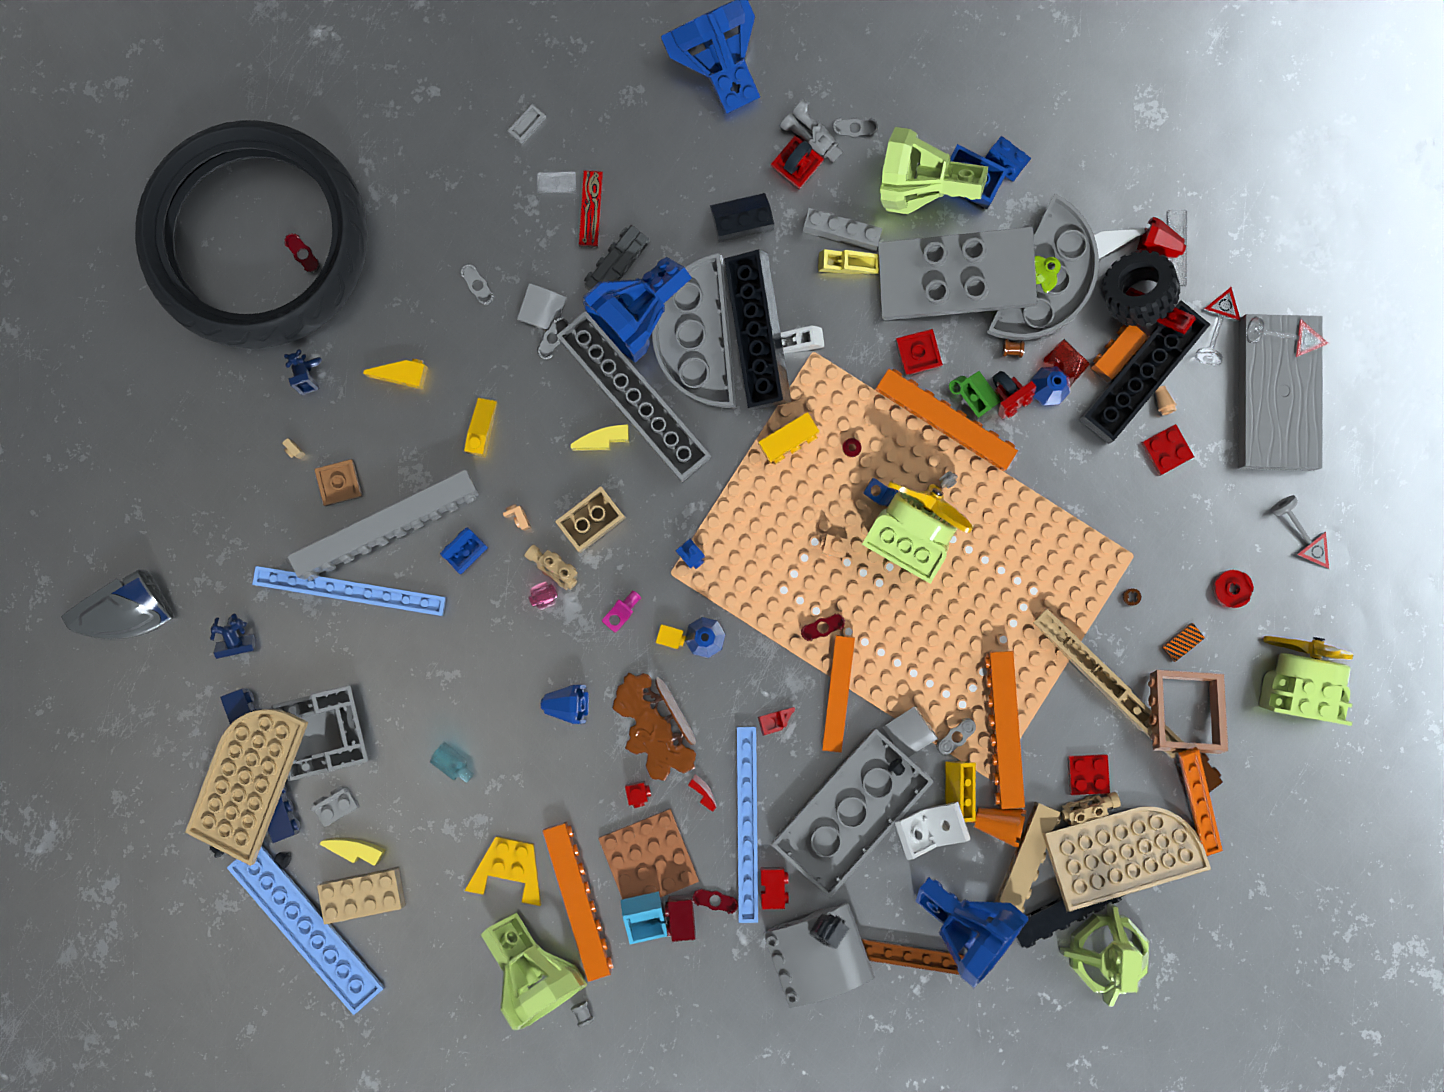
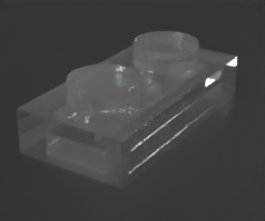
(556, 182)

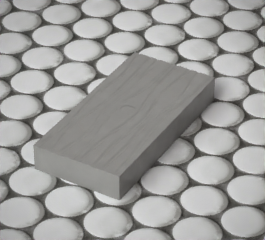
(1279, 397)

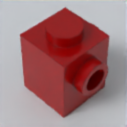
(637, 793)

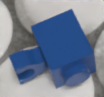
(691, 554)

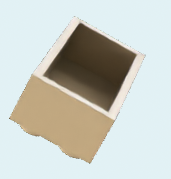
(361, 895)

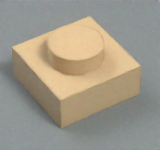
(292, 449)

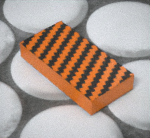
(1183, 642)

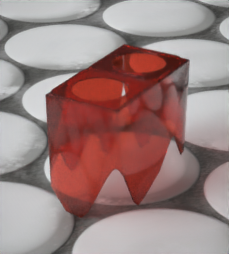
(1067, 360)

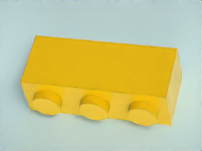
(789, 438)
(961, 787)

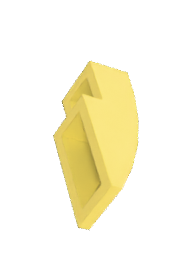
(848, 262)
(601, 438)
(354, 849)

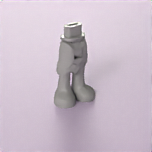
(820, 140)

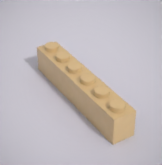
(1028, 856)

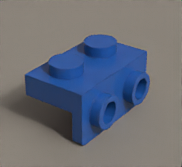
(1009, 157)
(463, 550)

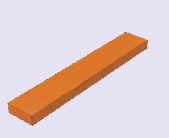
(838, 693)
(1200, 800)

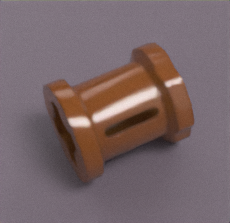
(1013, 348)

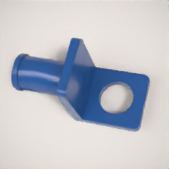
(885, 496)

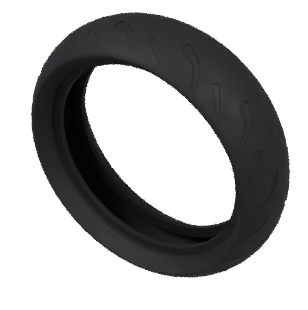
(185, 169)

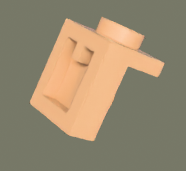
(520, 519)
(834, 546)

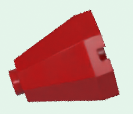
(1161, 239)

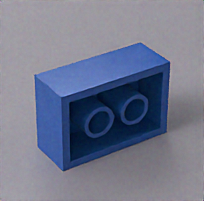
(994, 178)

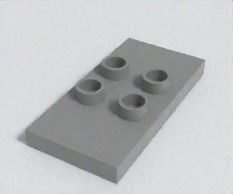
(958, 274)
(851, 813)

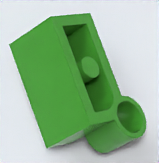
(975, 392)

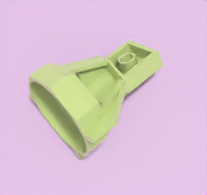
(934, 174)
(1118, 961)
(524, 965)

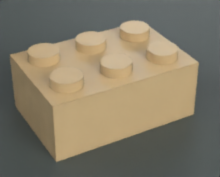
(590, 519)

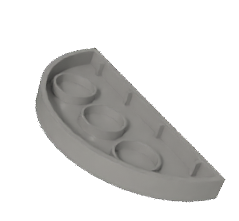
(1070, 239)
(695, 336)

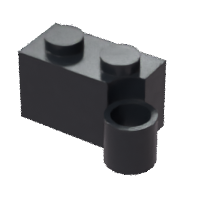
(829, 930)

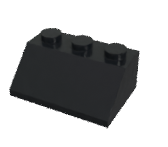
(742, 217)

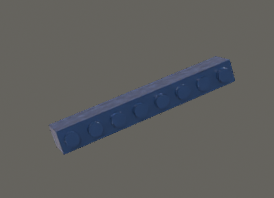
(283, 821)

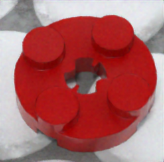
(1227, 598)

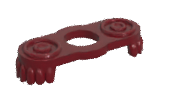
(295, 244)
(834, 623)
(727, 904)

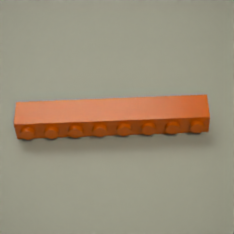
(947, 420)
(1005, 730)
(577, 901)

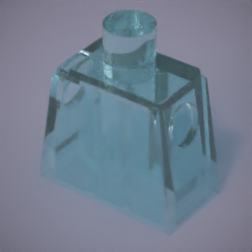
(445, 756)

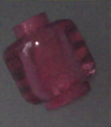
(543, 595)

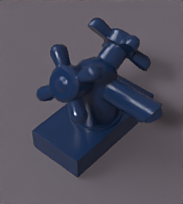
(302, 381)
(232, 643)

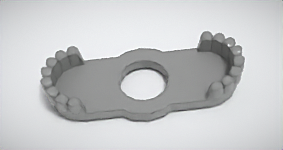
(868, 127)
(471, 275)
(545, 348)
(947, 745)

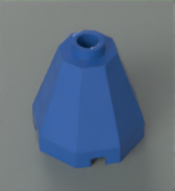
(1051, 385)
(712, 645)
(567, 704)

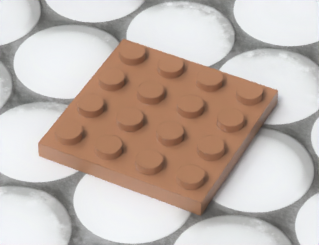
(649, 857)

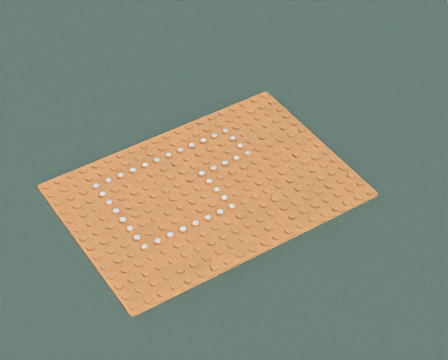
(911, 636)

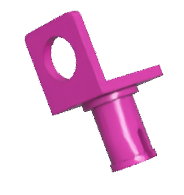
(622, 610)

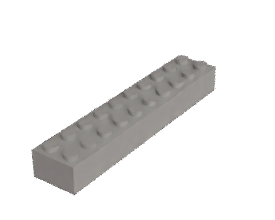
(633, 396)
(383, 526)

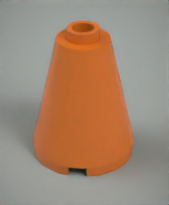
(1001, 823)

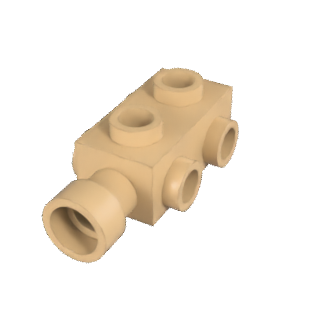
(555, 565)
(1083, 812)

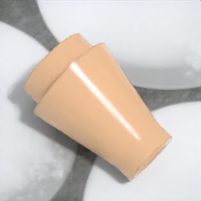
(1165, 402)

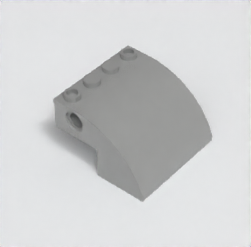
(332, 732)
(809, 968)

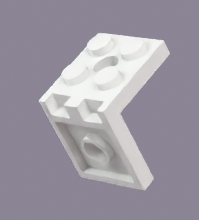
(931, 829)

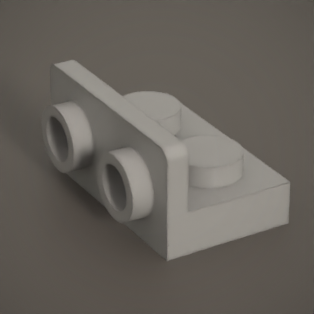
(335, 807)

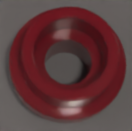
(849, 453)

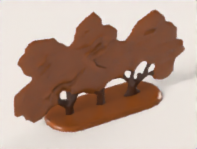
(652, 731)

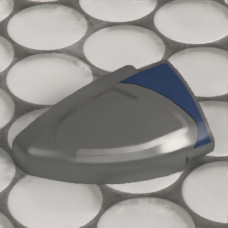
(120, 609)

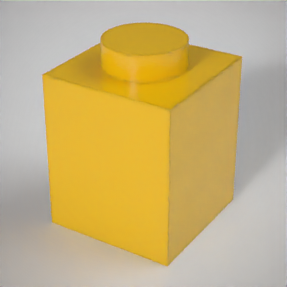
(670, 637)

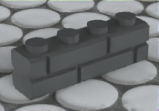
(619, 258)

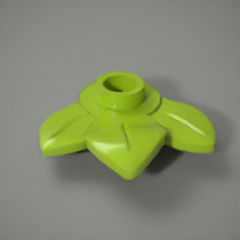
(1045, 276)

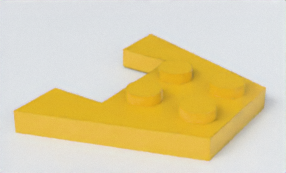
(509, 861)

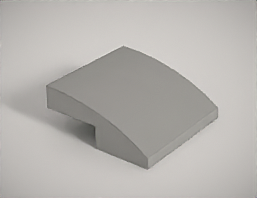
(541, 307)
(910, 732)

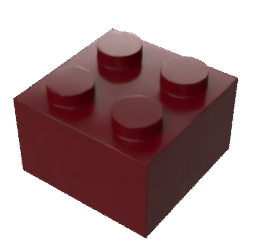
(681, 916)

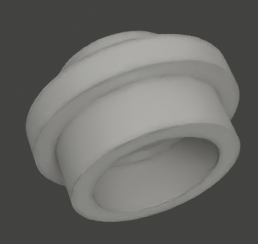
(948, 480)

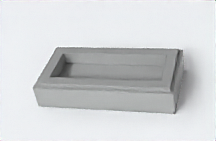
(526, 123)

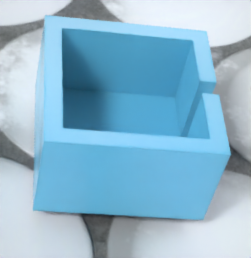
(644, 917)

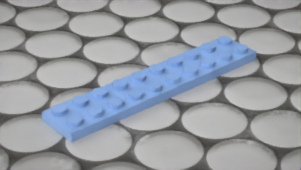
(306, 930)

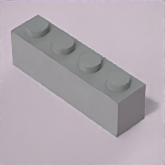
(842, 230)

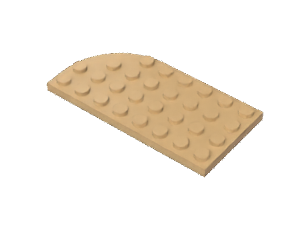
(246, 782)
(1123, 855)

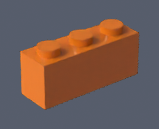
(1118, 352)

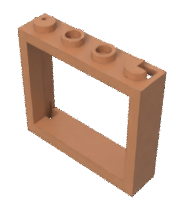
(1217, 707)

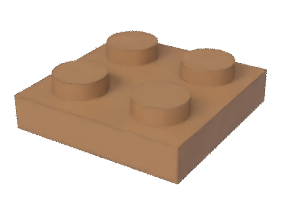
(338, 482)

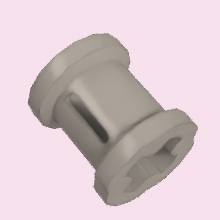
(582, 1014)

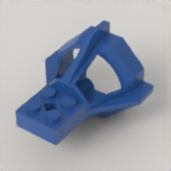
(723, 58)
(637, 299)
(965, 921)

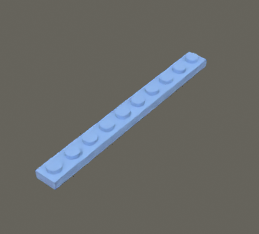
(350, 591)
(747, 825)

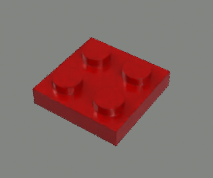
(919, 352)
(1167, 449)
(1088, 774)

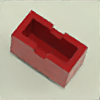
(774, 881)

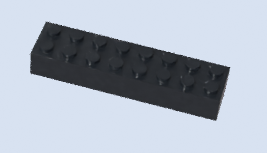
(757, 330)
(1141, 377)

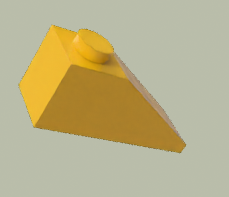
(403, 372)
(480, 427)

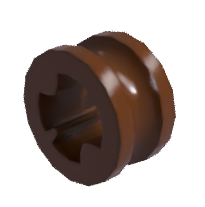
(1138, 597)

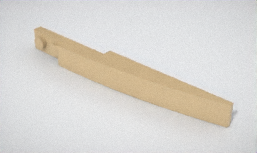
(1100, 675)

